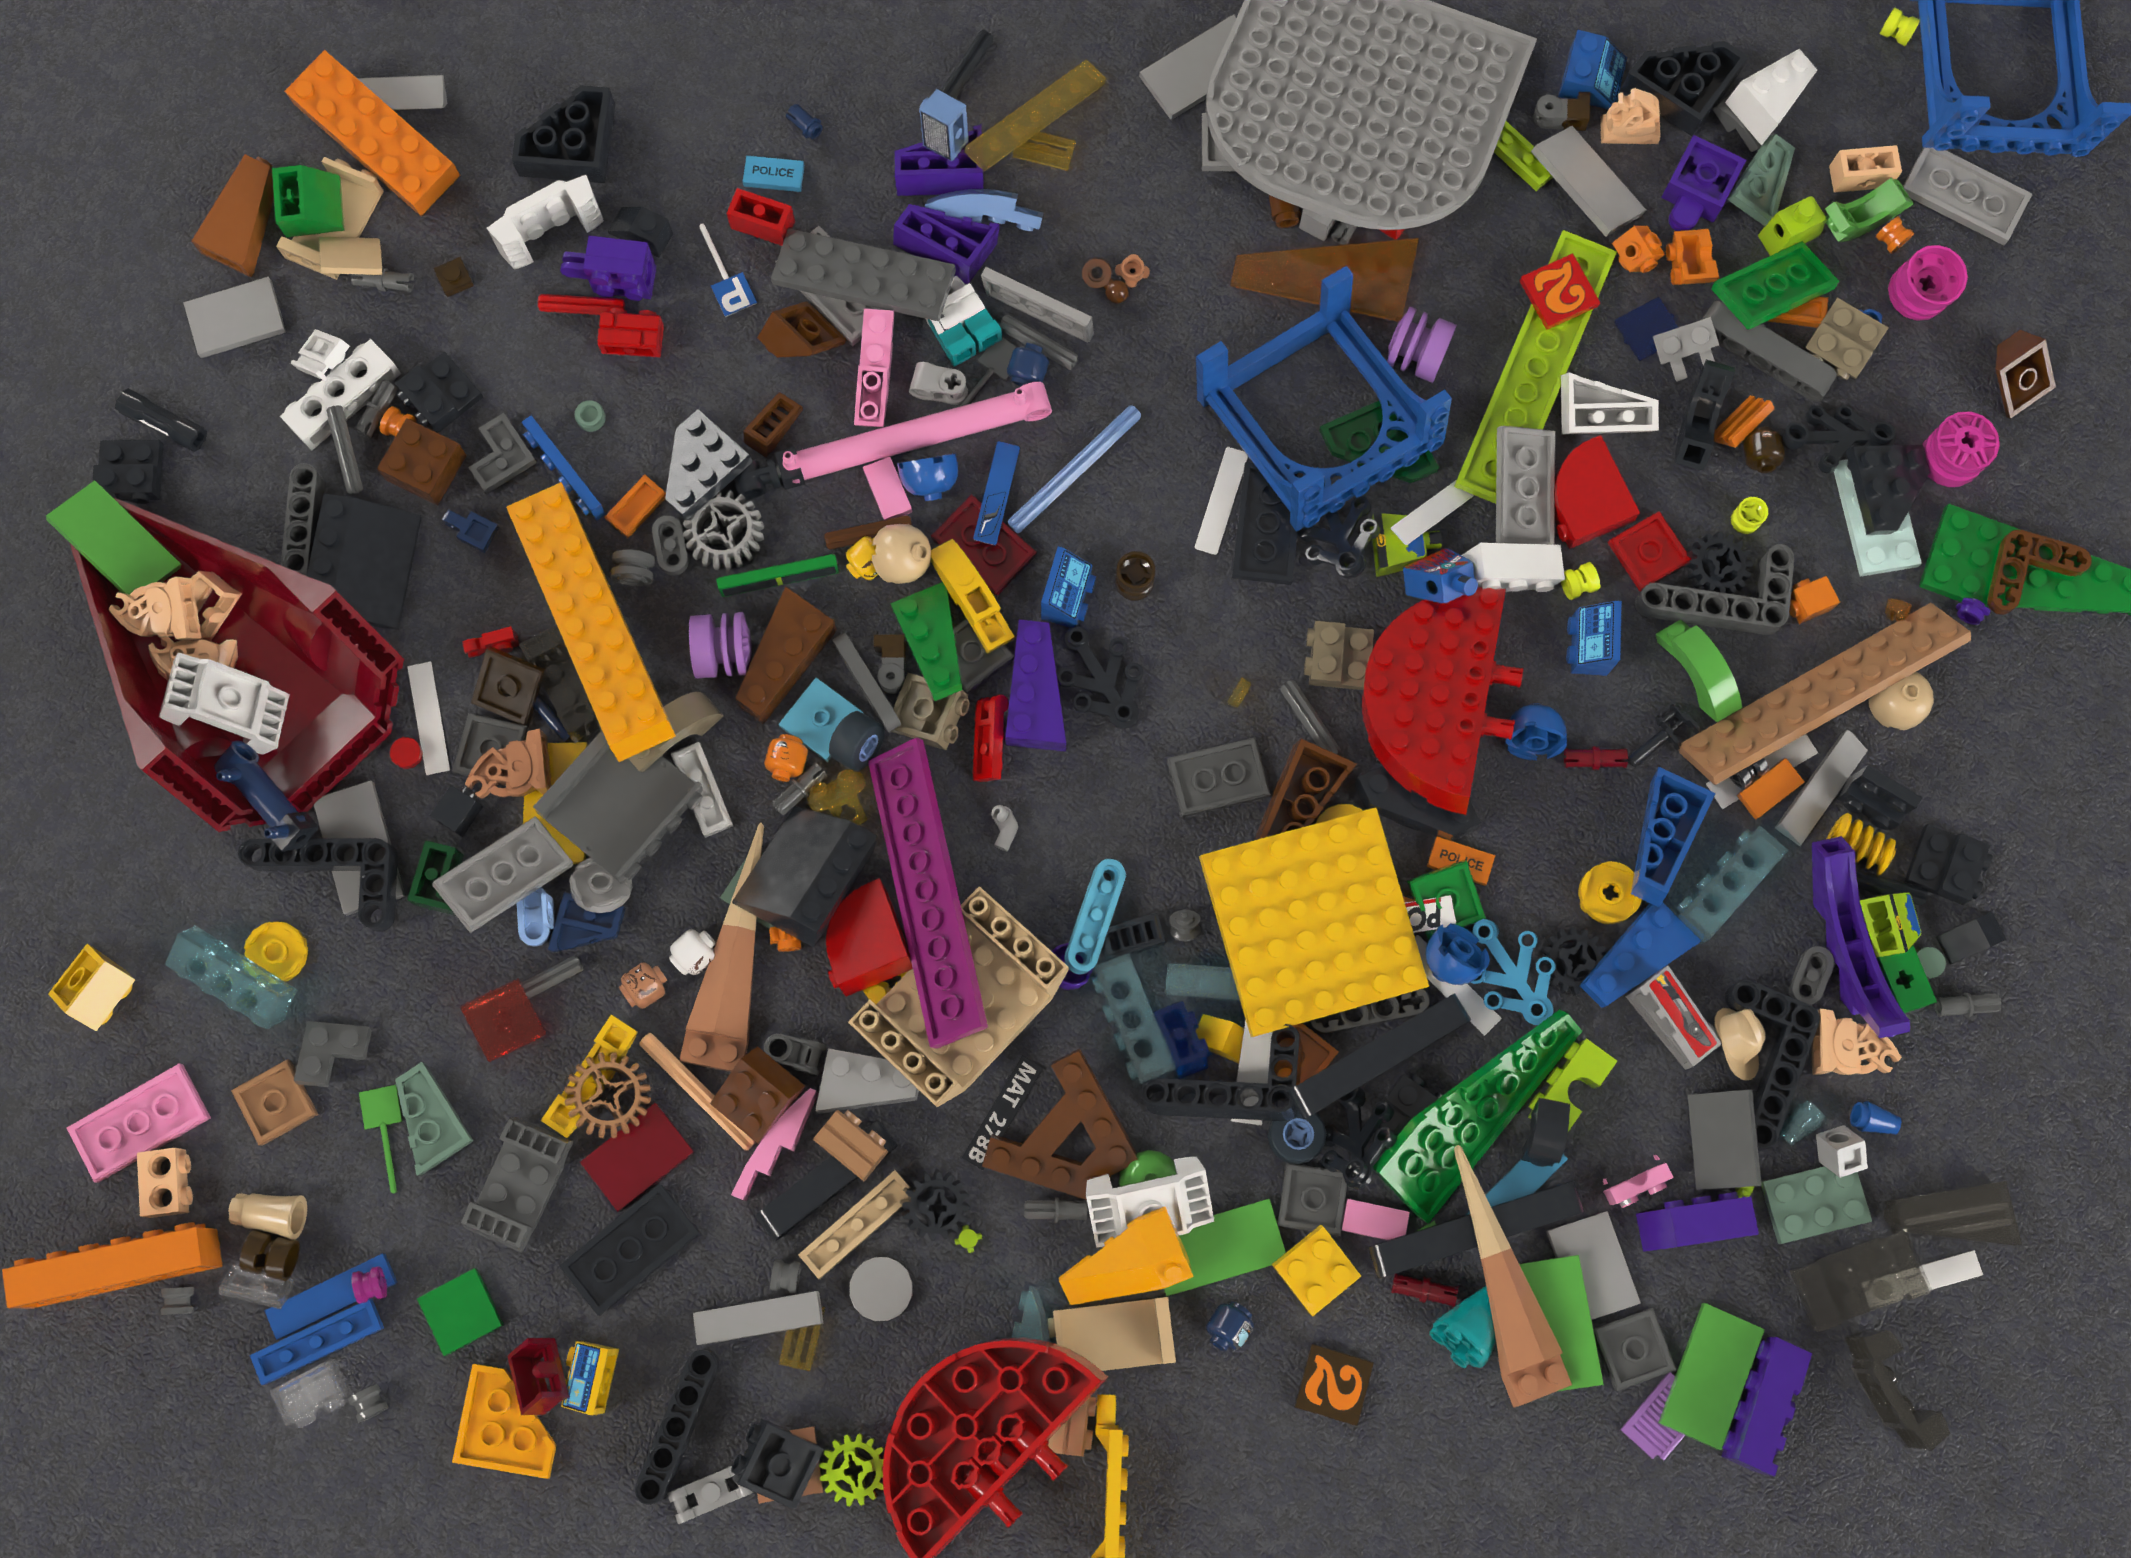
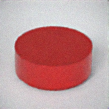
(406, 753)

